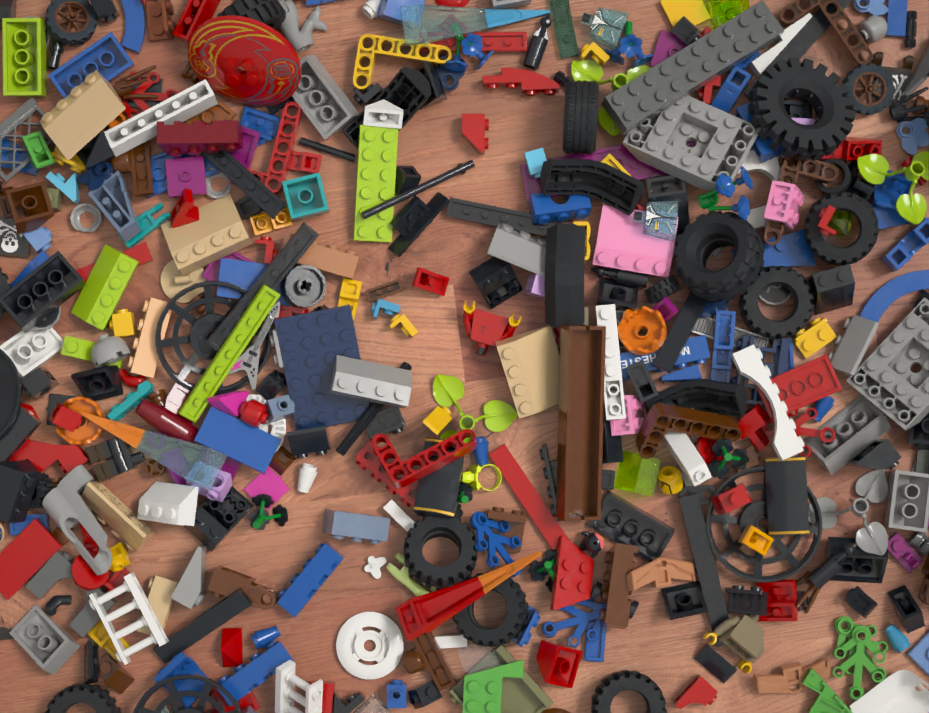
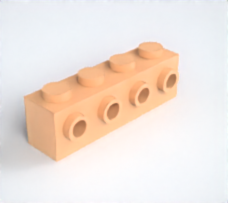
(145, 353)

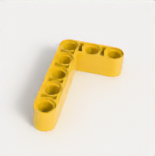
(395, 51)

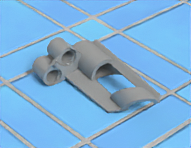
(68, 509)

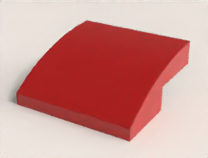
(781, 600)

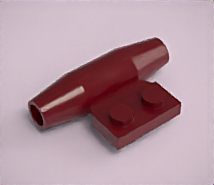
(167, 418)

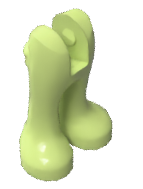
(403, 576)

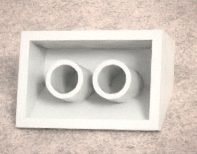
(169, 504)

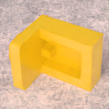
(119, 557)

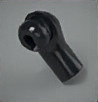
(57, 600)

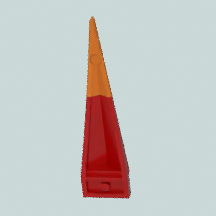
(433, 609)

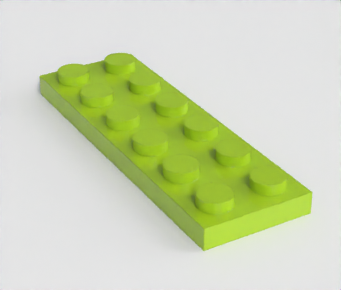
(375, 182)

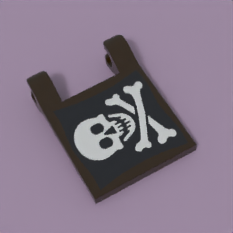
(899, 75)
(10, 242)

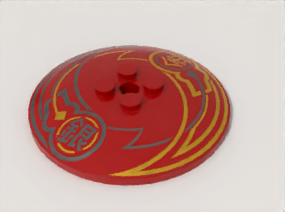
(233, 42)

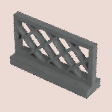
(10, 125)

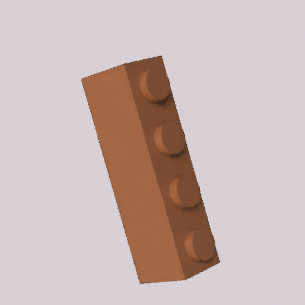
(329, 259)

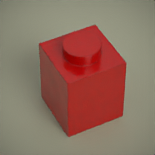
(66, 417)

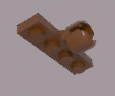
(140, 165)
(429, 657)

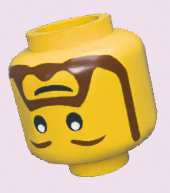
(670, 480)

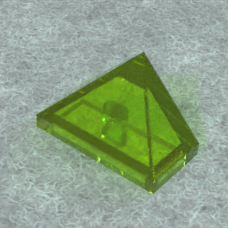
(841, 222)

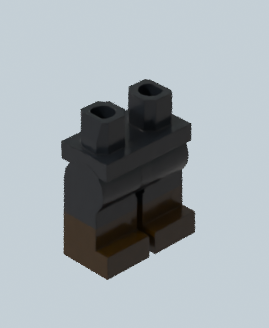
(121, 458)

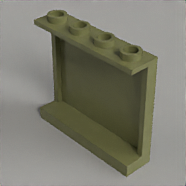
(518, 694)

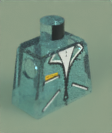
(605, 26)
(659, 219)

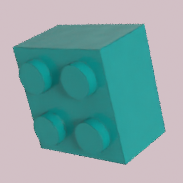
(306, 197)

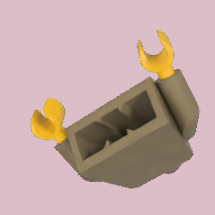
(742, 637)

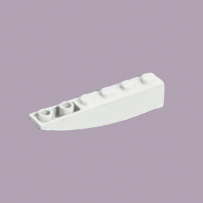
(613, 382)

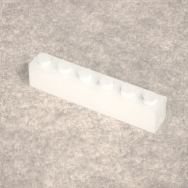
(144, 125)

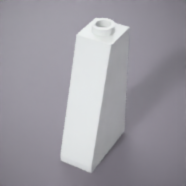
(687, 457)

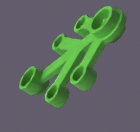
(842, 633)
(859, 659)

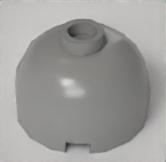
(109, 350)

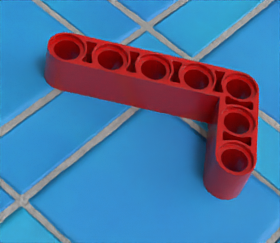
(278, 157)
(422, 458)

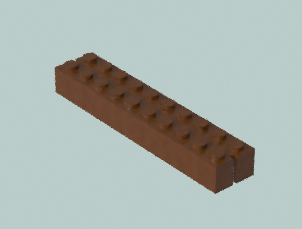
(580, 422)

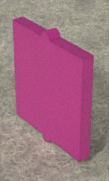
(267, 484)

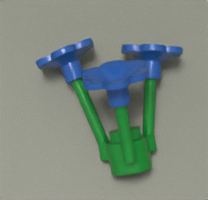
(726, 187)

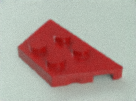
(571, 575)

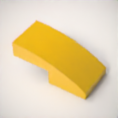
(350, 294)
(102, 638)

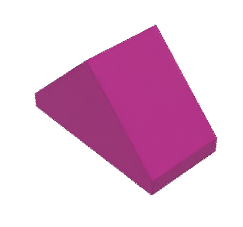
(229, 402)

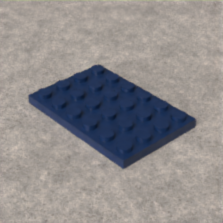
(309, 355)

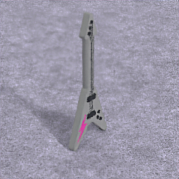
(250, 357)

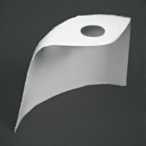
(895, 695)

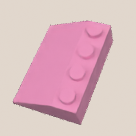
(625, 246)

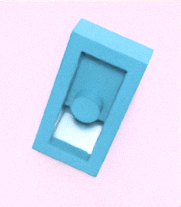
(70, 188)

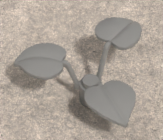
(873, 487)

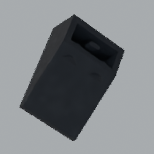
(669, 189)
(217, 519)

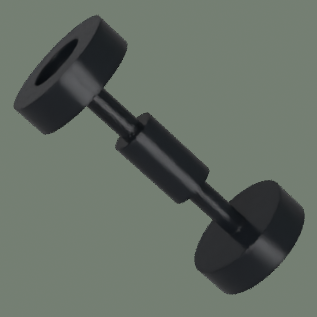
(596, 591)

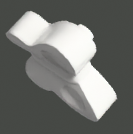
(374, 566)

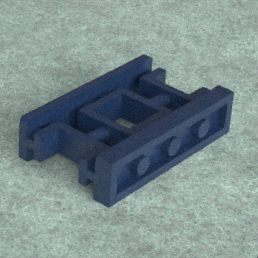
(783, 347)

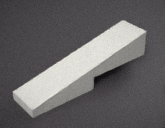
(765, 59)

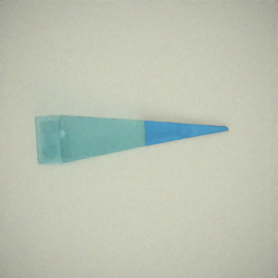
(435, 23)

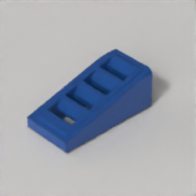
(685, 374)

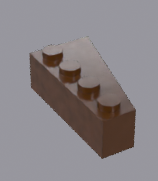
(615, 596)

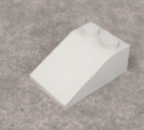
(32, 349)

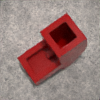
(751, 426)

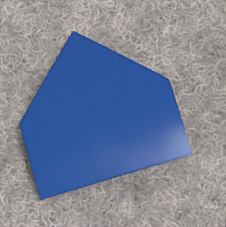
(262, 122)

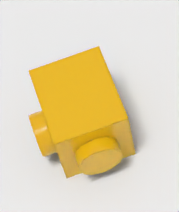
(123, 324)

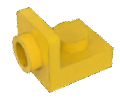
(598, 54)
(407, 327)

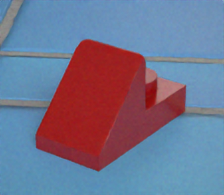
(184, 210)
(430, 281)

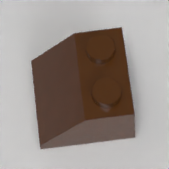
(29, 206)

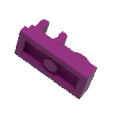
(903, 553)

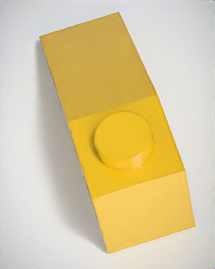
(438, 419)

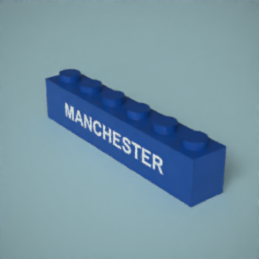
(694, 350)

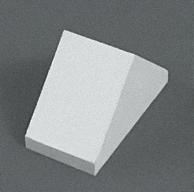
(383, 115)

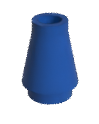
(822, 407)
(481, 450)
(265, 636)

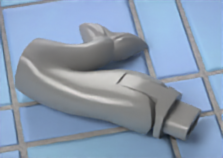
(301, 39)

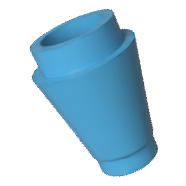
(897, 639)

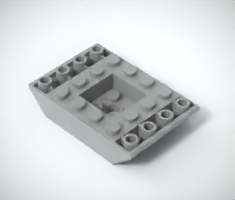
(719, 139)
(887, 375)

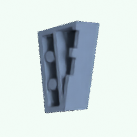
(117, 206)
(356, 526)

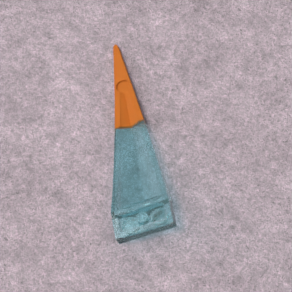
(189, 460)

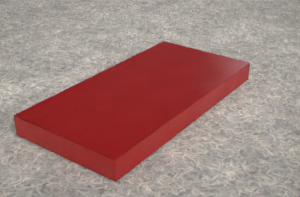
(804, 385)
(26, 557)

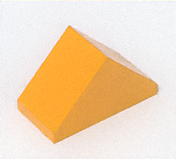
(756, 539)

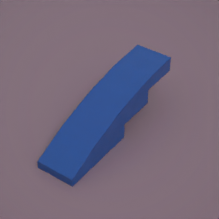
(723, 346)

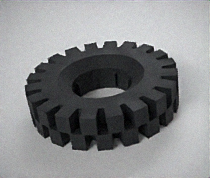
(812, 85)

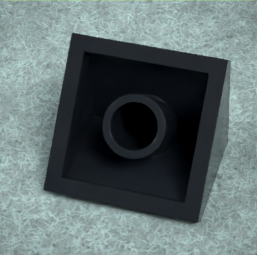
(438, 94)
(95, 150)
(619, 294)
(99, 382)
(684, 600)

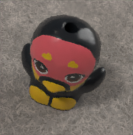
(587, 543)

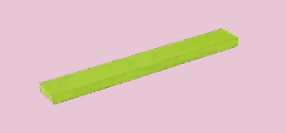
(229, 352)

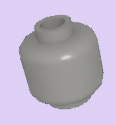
(873, 29)

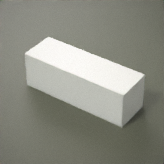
(399, 515)
(451, 641)

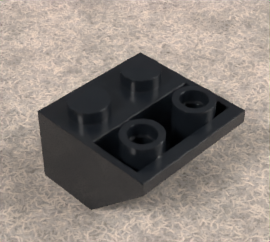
(495, 281)

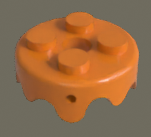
(642, 319)
(90, 430)

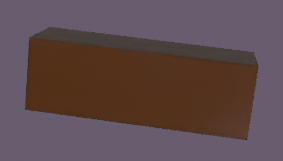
(384, 290)

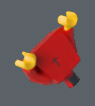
(487, 327)

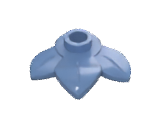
(874, 7)
(916, 136)

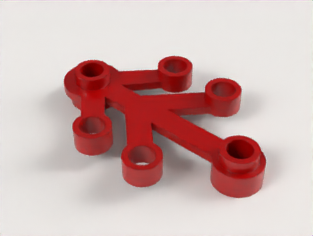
(140, 90)
(804, 431)

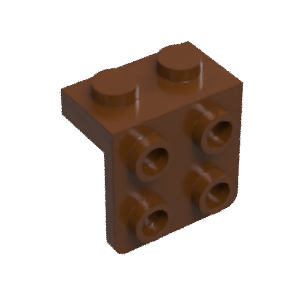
(516, 521)

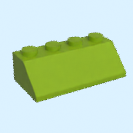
(24, 57)
(105, 287)

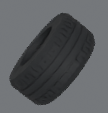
(580, 117)

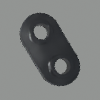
(700, 489)

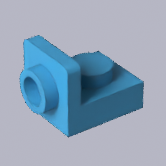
(389, 308)

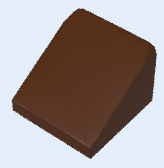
(281, 460)

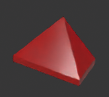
(232, 647)

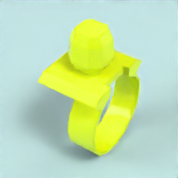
(471, 477)

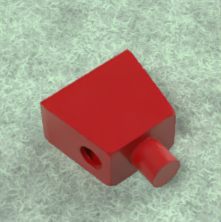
(731, 499)

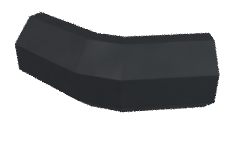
(406, 90)
(592, 180)
(564, 275)
(704, 396)

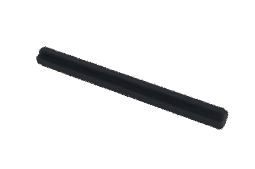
(363, 422)

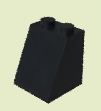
(832, 289)

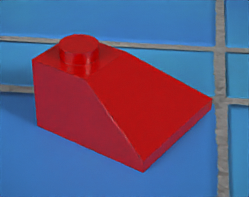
(558, 663)

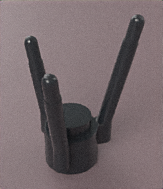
(899, 111)

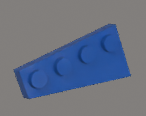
(789, 252)

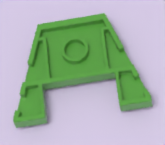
(484, 688)
(827, 699)

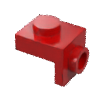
(825, 216)
(270, 252)
(117, 580)

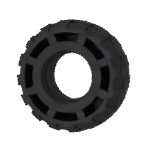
(702, 239)

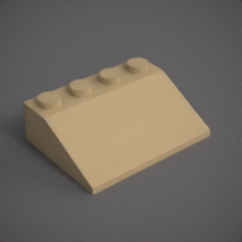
(82, 114)
(208, 239)
(531, 369)
(117, 515)

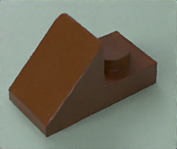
(114, 674)

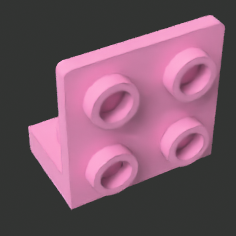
(784, 203)
(634, 417)

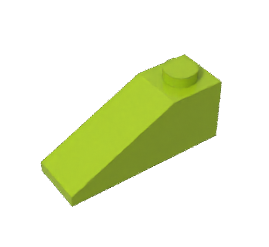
(80, 349)

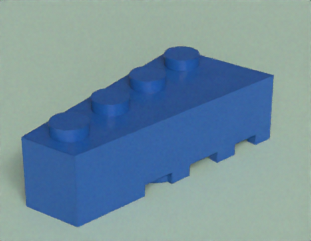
(311, 578)
(255, 672)

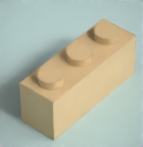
(160, 599)

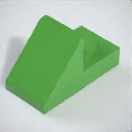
(38, 150)

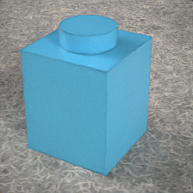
(534, 162)

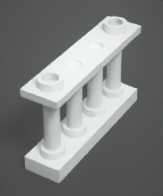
(148, 619)
(286, 694)

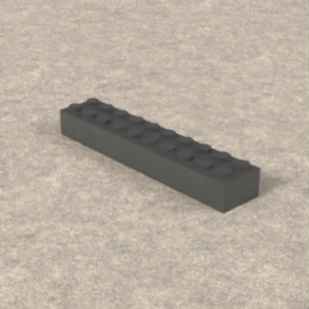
(692, 67)

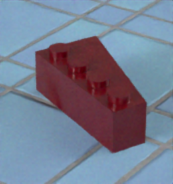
(199, 137)

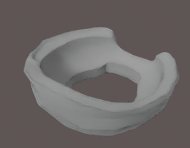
(220, 194)
(79, 210)

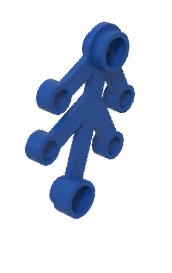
(494, 541)
(581, 619)

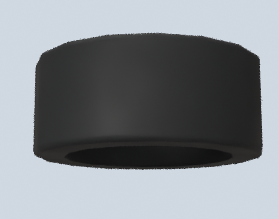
(846, 182)

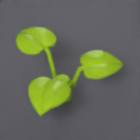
(591, 71)
(910, 207)
(497, 413)

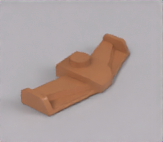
(660, 572)
(790, 678)

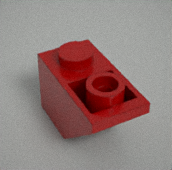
(474, 131)

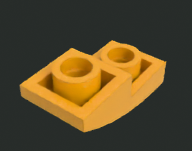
(264, 223)

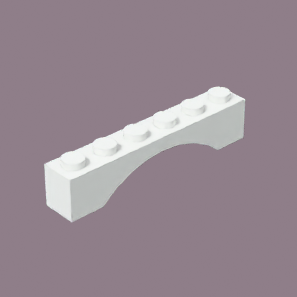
(785, 440)

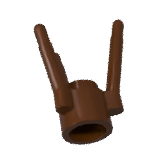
(124, 86)
(811, 587)

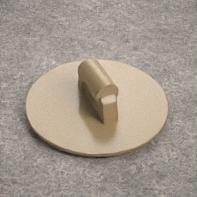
(173, 282)

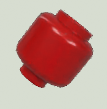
(253, 413)

